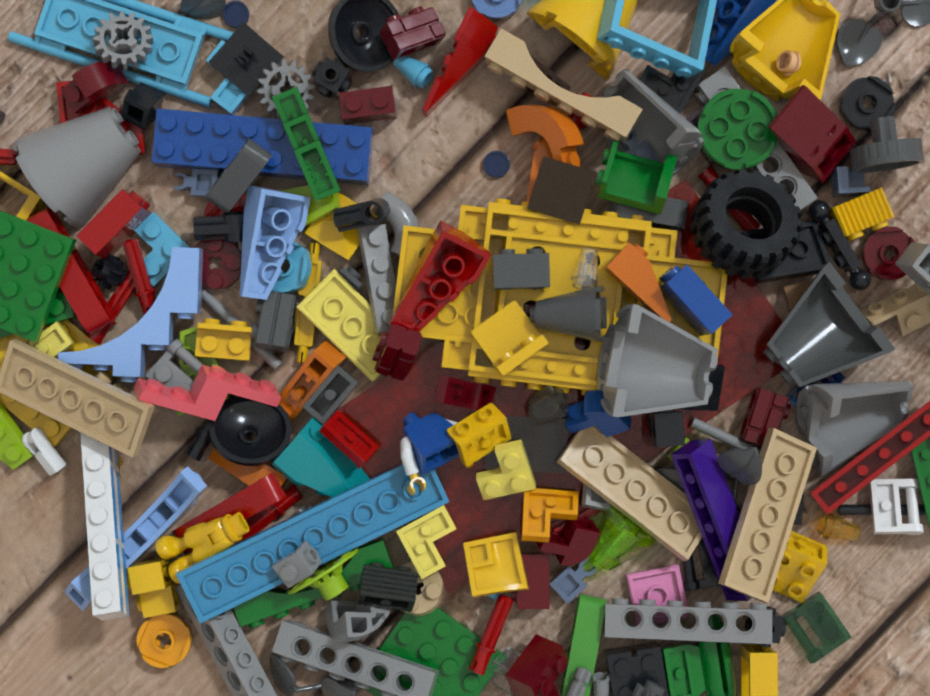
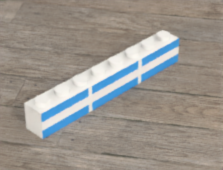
(104, 530)

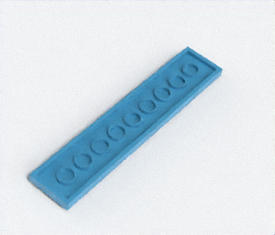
(329, 527)

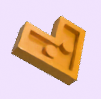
(543, 504)

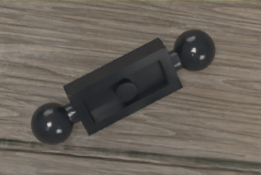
(834, 237)

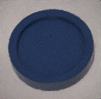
(235, 14)
(496, 164)

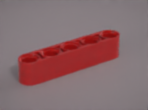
(78, 282)
(247, 502)

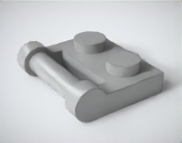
(169, 373)

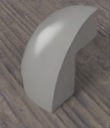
(351, 621)

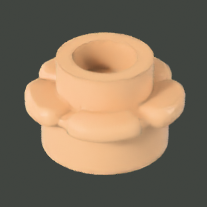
(788, 62)

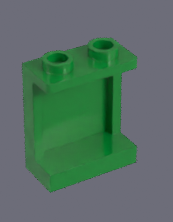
(635, 180)

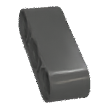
(238, 175)
(672, 216)

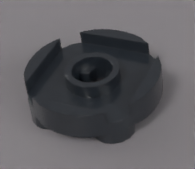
(852, 108)

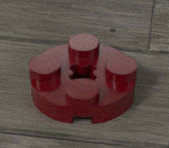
(873, 250)
(230, 262)

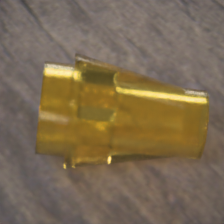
(835, 527)

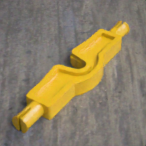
(303, 326)

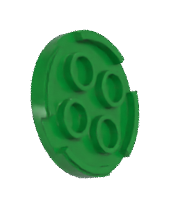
(737, 129)

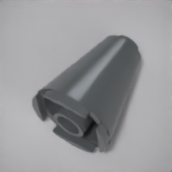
(573, 314)

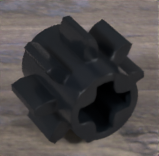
(109, 271)

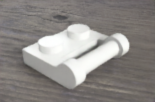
(887, 508)

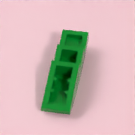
(306, 143)

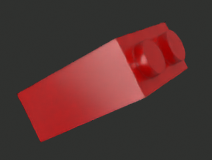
(115, 223)

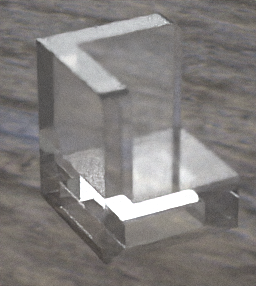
(501, 666)

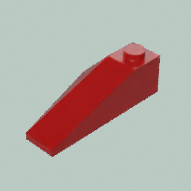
(470, 46)
(444, 270)

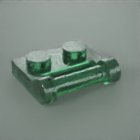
(822, 621)

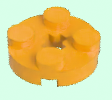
(171, 654)

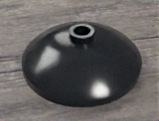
(368, 51)
(248, 418)

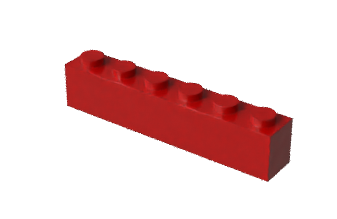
(874, 460)

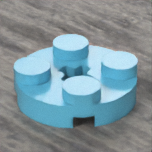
(298, 273)

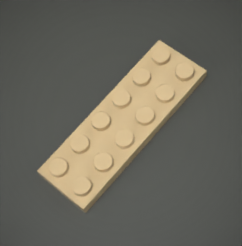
(74, 398)
(633, 489)
(768, 516)

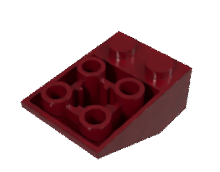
(812, 135)

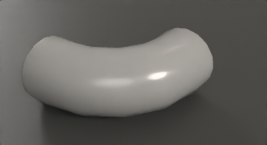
(399, 215)

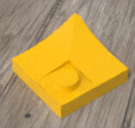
(326, 233)
(495, 565)

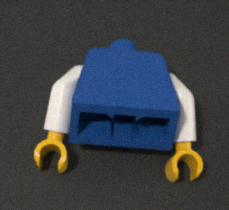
(426, 446)

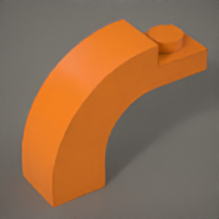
(552, 125)

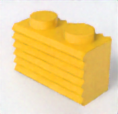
(861, 213)

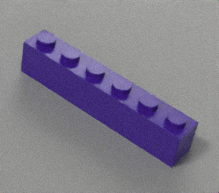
(709, 501)

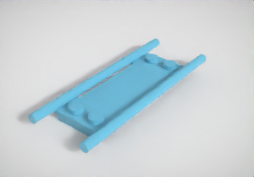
(173, 52)

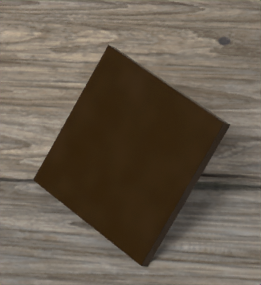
(561, 190)

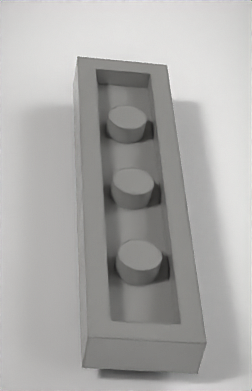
(378, 274)

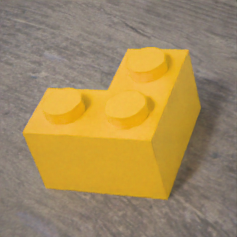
(154, 587)

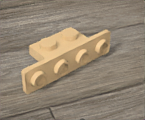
(907, 306)

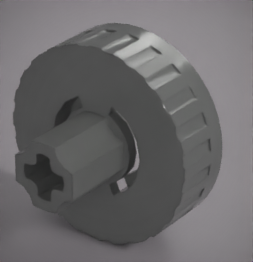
(886, 151)

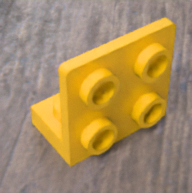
(508, 338)
(800, 566)

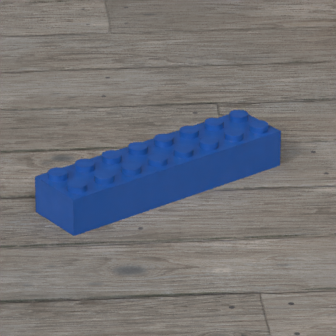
(213, 140)

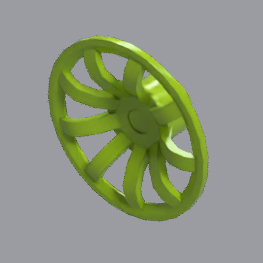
(329, 581)

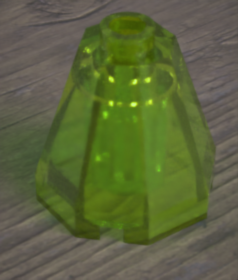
(618, 540)

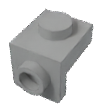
(297, 564)

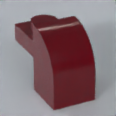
(91, 83)
(463, 393)
(574, 542)

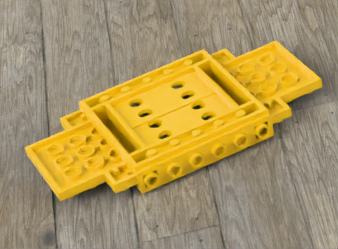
(521, 229)

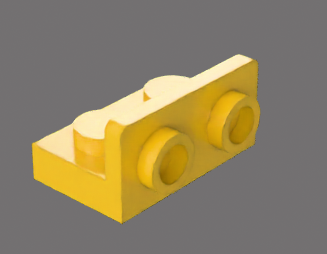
(223, 341)
(480, 433)

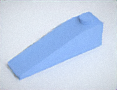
(269, 231)

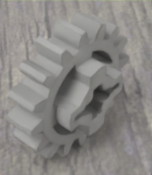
(123, 40)
(283, 75)

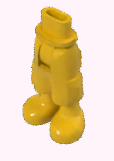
(204, 539)

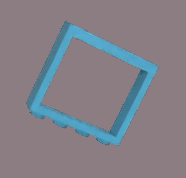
(654, 52)

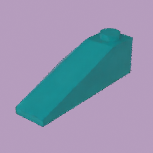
(318, 463)

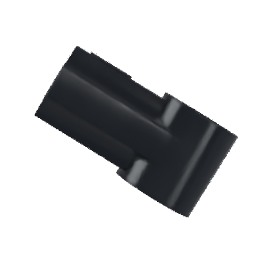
(359, 214)
(219, 227)

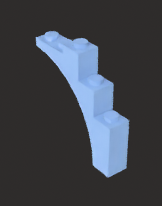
(178, 295)
(152, 525)

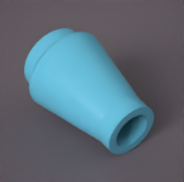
(415, 71)

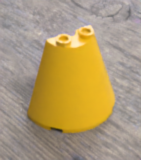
(580, 23)
(792, 26)

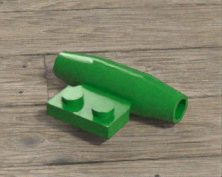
(700, 667)

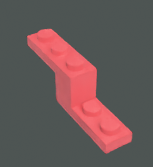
(207, 392)

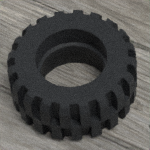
(764, 201)

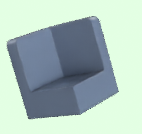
(847, 183)

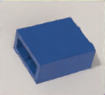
(693, 300)

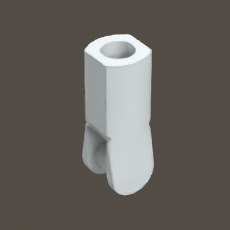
(44, 451)

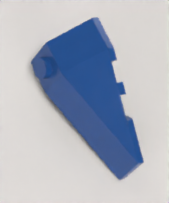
(728, 21)

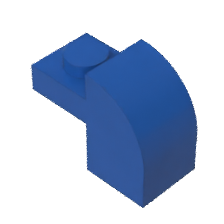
(591, 413)

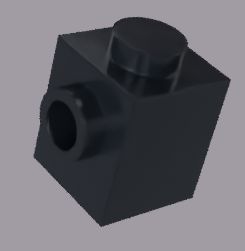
(141, 105)

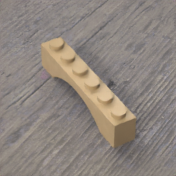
(610, 114)

